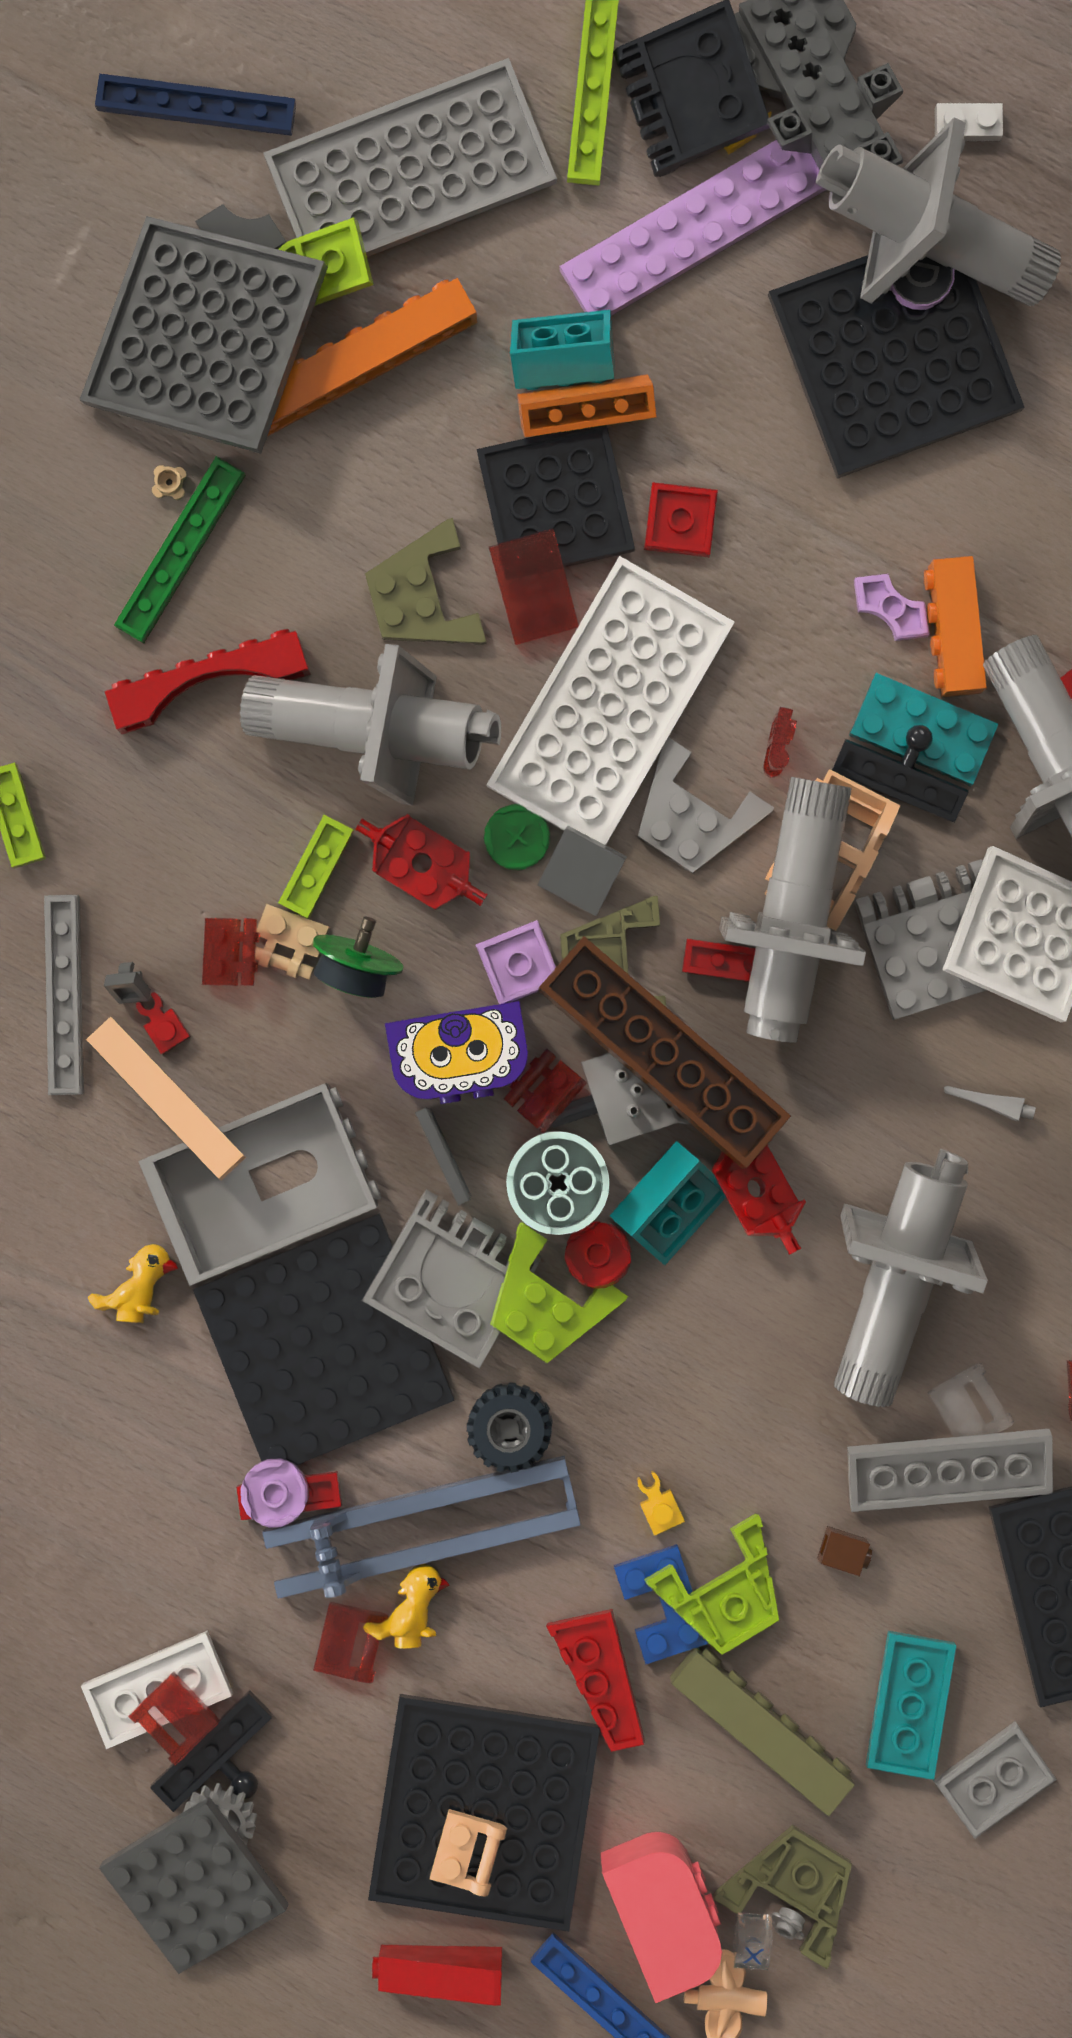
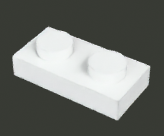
(982, 120)

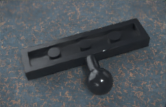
(902, 778)
(214, 1753)

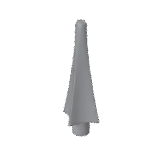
(1007, 1106)

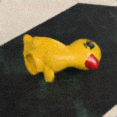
(135, 1295)
(410, 1618)

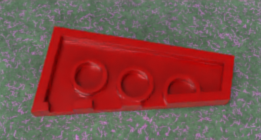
(597, 1662)

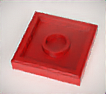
(680, 519)

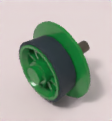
(354, 964)

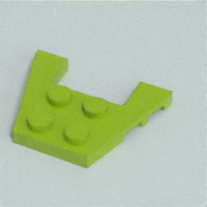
(538, 1313)
(732, 1604)

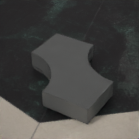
(256, 231)

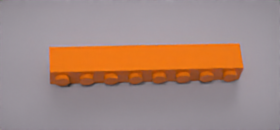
(374, 350)

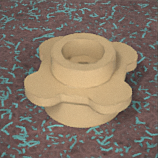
(166, 473)

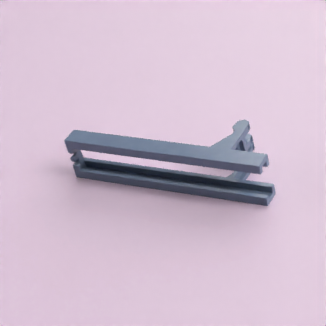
(336, 1577)

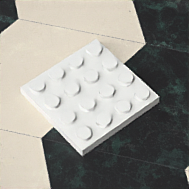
(1017, 935)

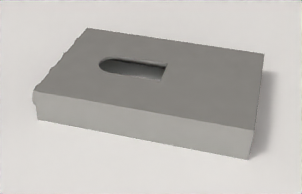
(225, 1221)

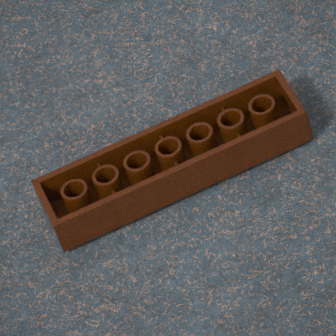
(664, 1053)

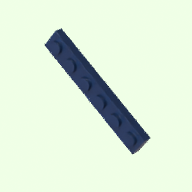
(195, 104)

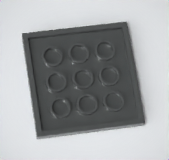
(194, 1885)

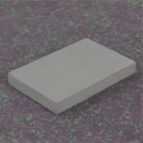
(994, 1780)

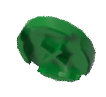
(516, 837)

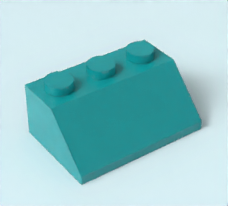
(562, 350)
(669, 1203)

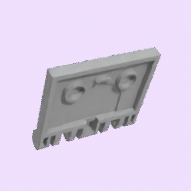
(915, 943)
(443, 1283)

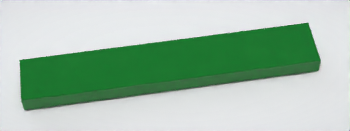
(179, 549)

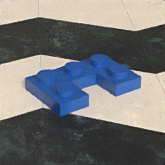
(673, 1633)

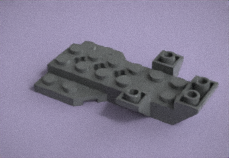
(824, 109)

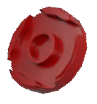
(598, 1255)

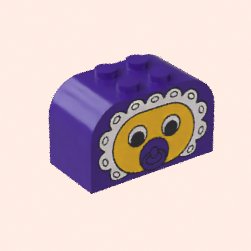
(458, 1052)

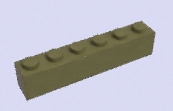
(762, 1730)

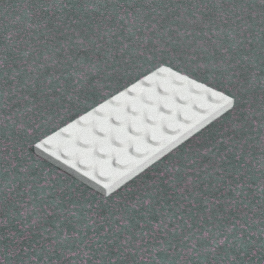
(610, 702)

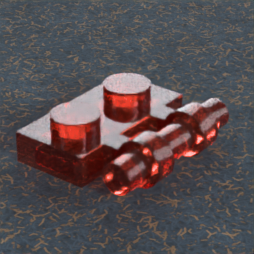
(222, 948)
(550, 1096)

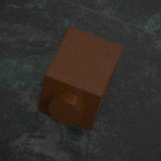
(844, 1551)

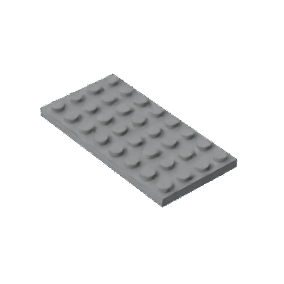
(416, 161)

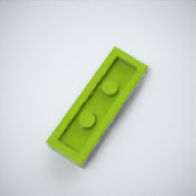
(17, 820)
(316, 866)

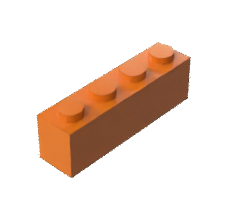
(586, 405)
(956, 626)

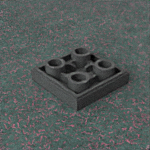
(582, 870)

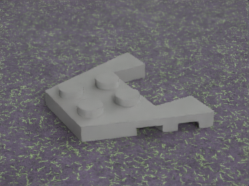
(686, 826)

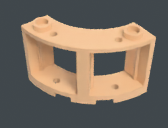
(872, 810)

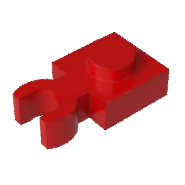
(165, 1028)

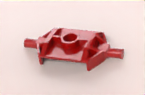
(403, 841)
(774, 1208)

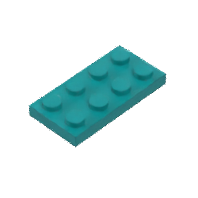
(958, 735)
(910, 1705)

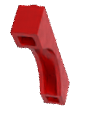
(142, 701)

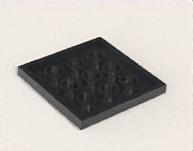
(562, 485)

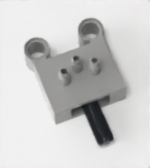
(620, 1100)

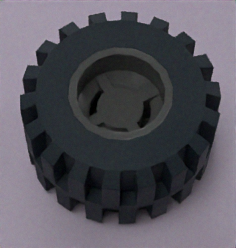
(509, 1427)

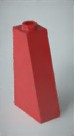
(441, 1972)

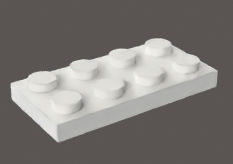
(123, 1689)

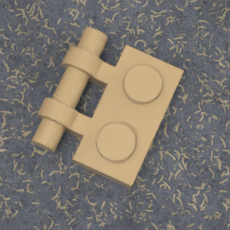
(292, 932)

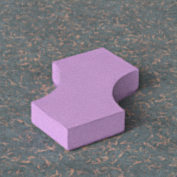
(903, 616)

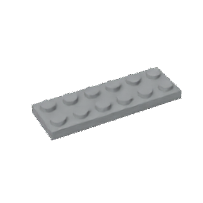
(950, 1470)

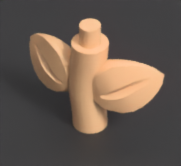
(727, 1999)

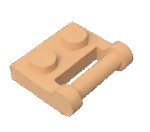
(457, 1848)

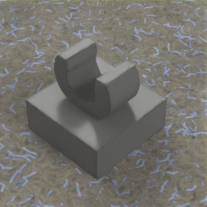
(127, 985)

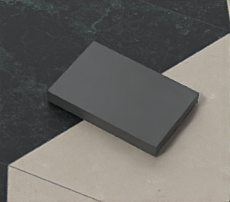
(444, 1155)

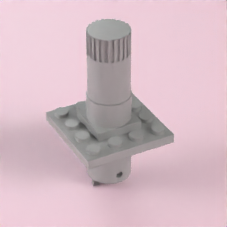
(921, 218)
(1044, 722)
(392, 724)
(793, 924)
(908, 1256)

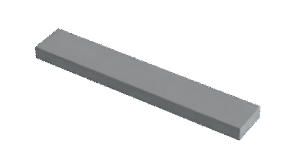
(63, 995)

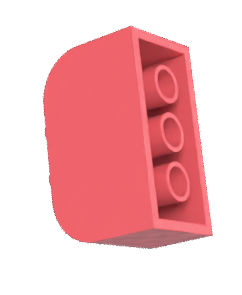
(664, 1912)

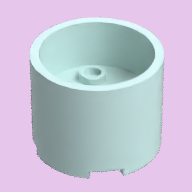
(557, 1210)

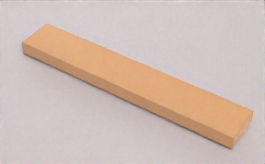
(166, 1098)

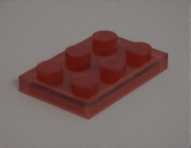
(533, 586)

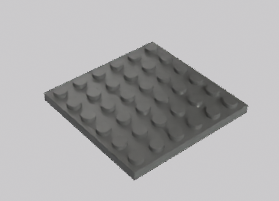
(204, 334)

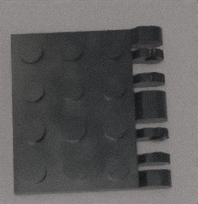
(698, 85)

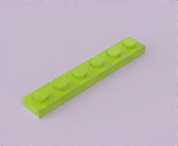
(592, 92)

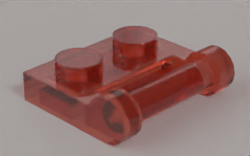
(780, 735)
(339, 1640)
(182, 1710)

